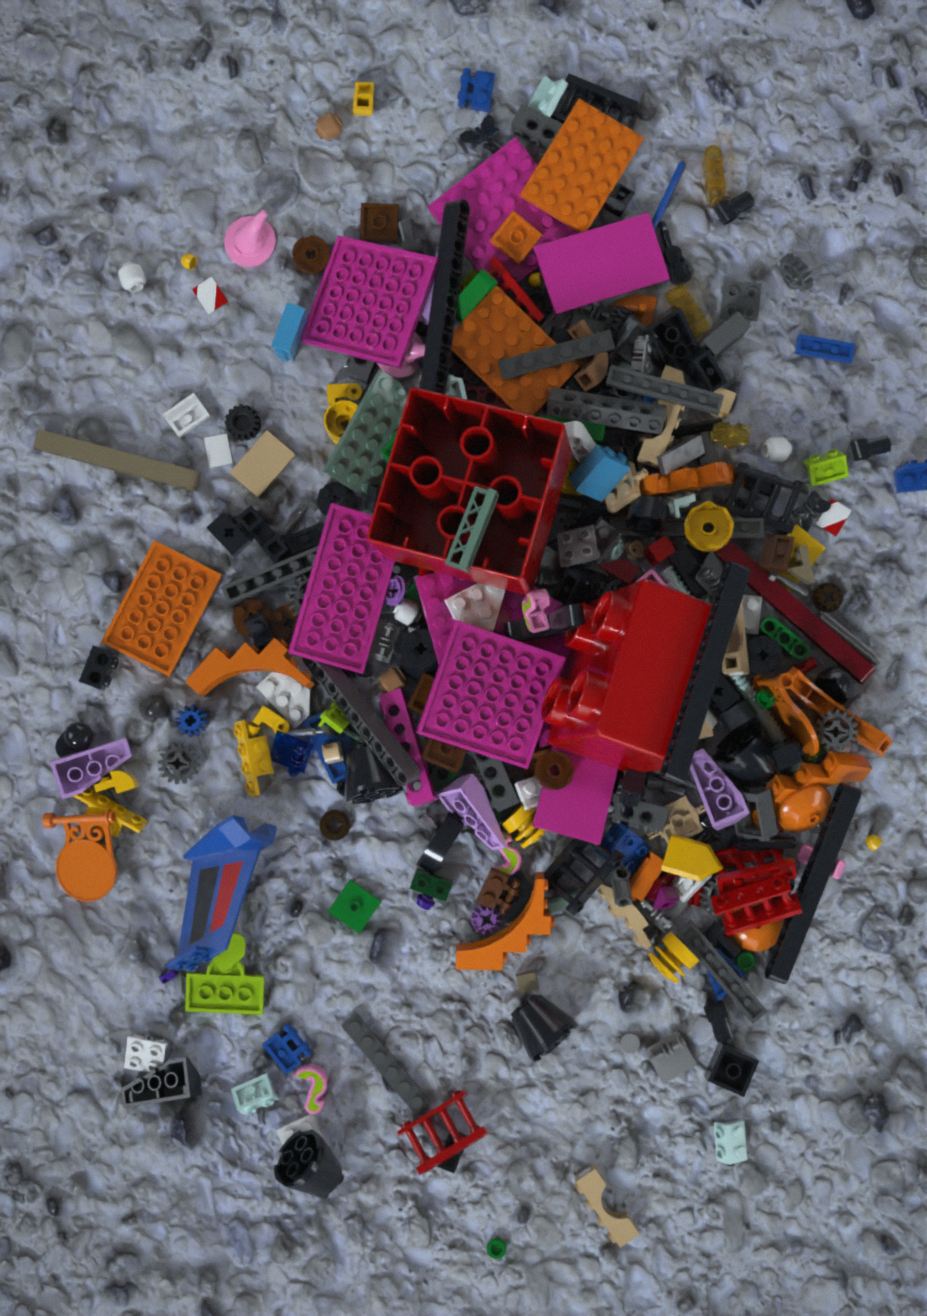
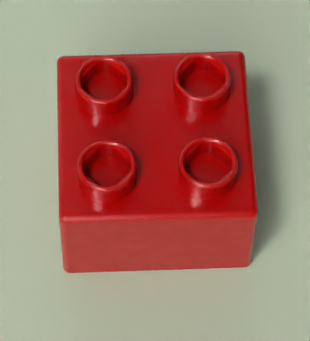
(435, 464)
(626, 676)

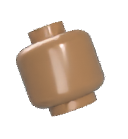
(329, 126)
(392, 680)

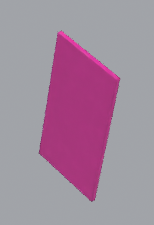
(601, 263)
(582, 805)

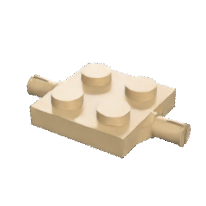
(625, 490)
(681, 820)

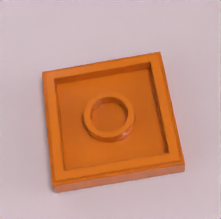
(515, 238)

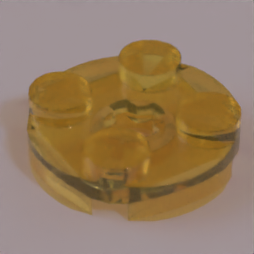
(730, 435)

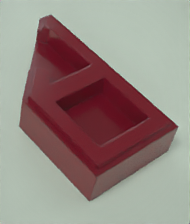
(621, 569)
(664, 881)

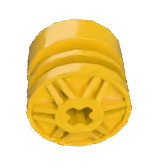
(337, 417)
(522, 821)
(673, 958)

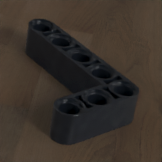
(559, 622)

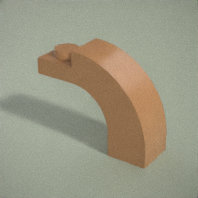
(594, 366)

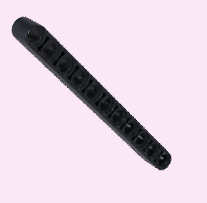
(445, 296)
(704, 673)
(813, 882)

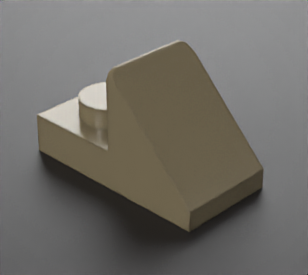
(804, 570)

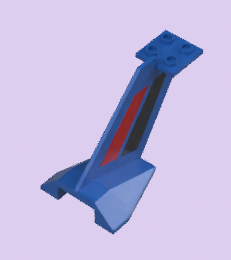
(217, 888)

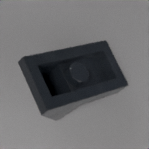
(619, 200)
(259, 630)

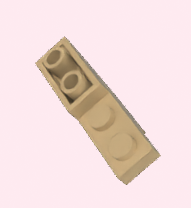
(633, 920)

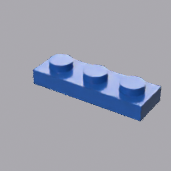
(824, 348)

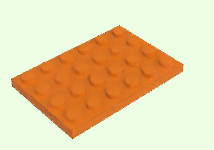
(581, 166)
(501, 331)
(162, 608)

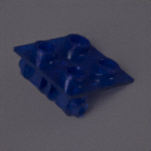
(291, 752)

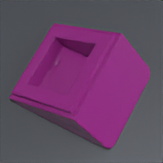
(666, 898)

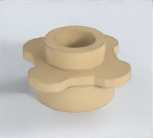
(637, 546)

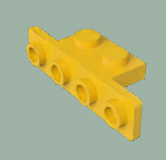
(254, 756)
(99, 804)

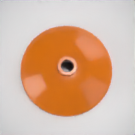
(804, 808)
(758, 938)

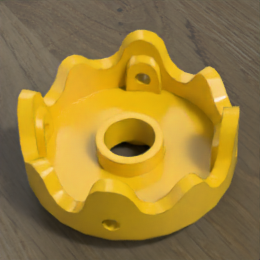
(708, 514)

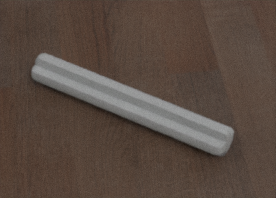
(852, 640)

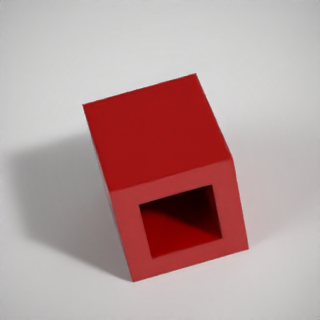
(659, 550)

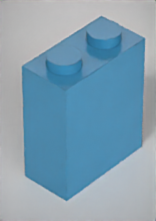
(289, 332)
(599, 472)

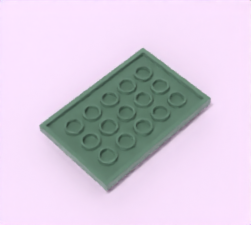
(357, 455)

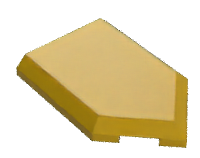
(690, 859)

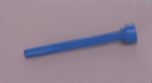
(667, 195)

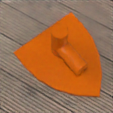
(641, 305)

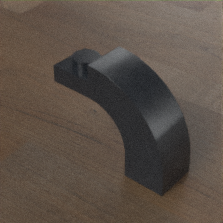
(441, 842)

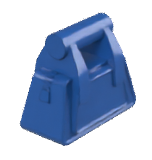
(319, 739)

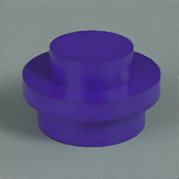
(425, 901)

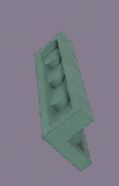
(477, 530)

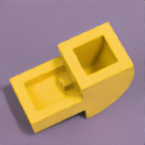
(363, 99)
(120, 780)

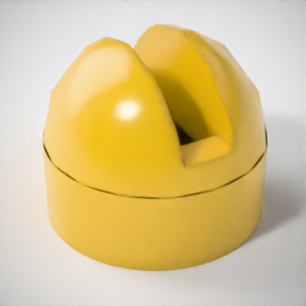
(189, 261)
(535, 280)
(252, 729)
(873, 841)

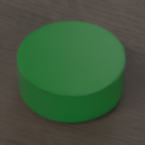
(765, 698)
(745, 961)
(496, 1247)

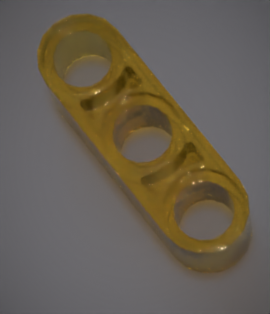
(713, 166)
(680, 297)

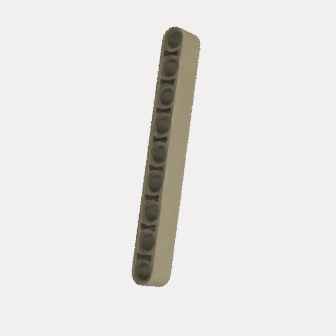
(117, 460)

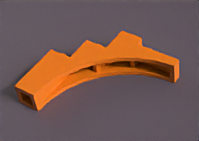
(688, 479)
(222, 665)
(813, 698)
(833, 770)
(492, 951)

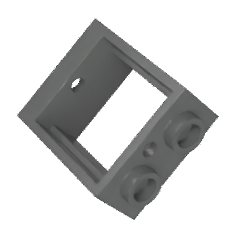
(726, 334)
(765, 812)

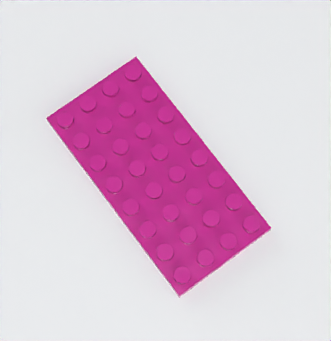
(342, 593)

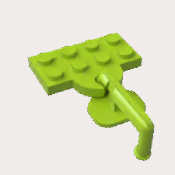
(226, 985)

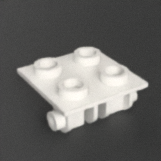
(144, 1053)

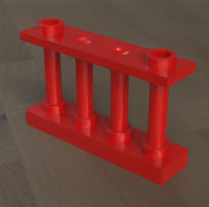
(510, 283)
(747, 876)
(759, 914)
(459, 1142)

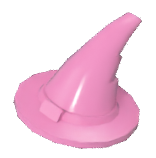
(250, 240)
(410, 363)

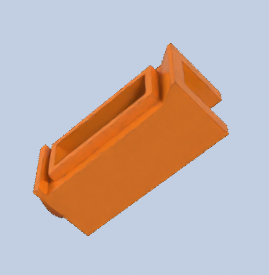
(645, 876)

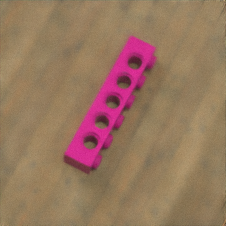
(387, 703)

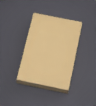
(262, 464)

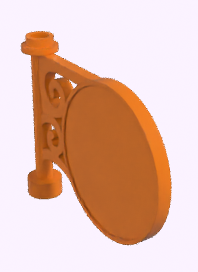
(788, 714)
(85, 865)

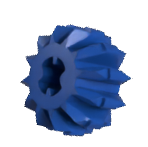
(195, 726)

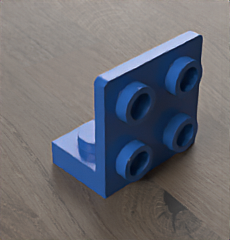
(911, 477)
(628, 844)

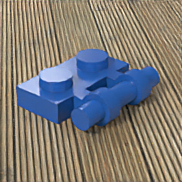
(482, 90)
(282, 1051)

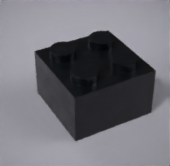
(731, 1068)

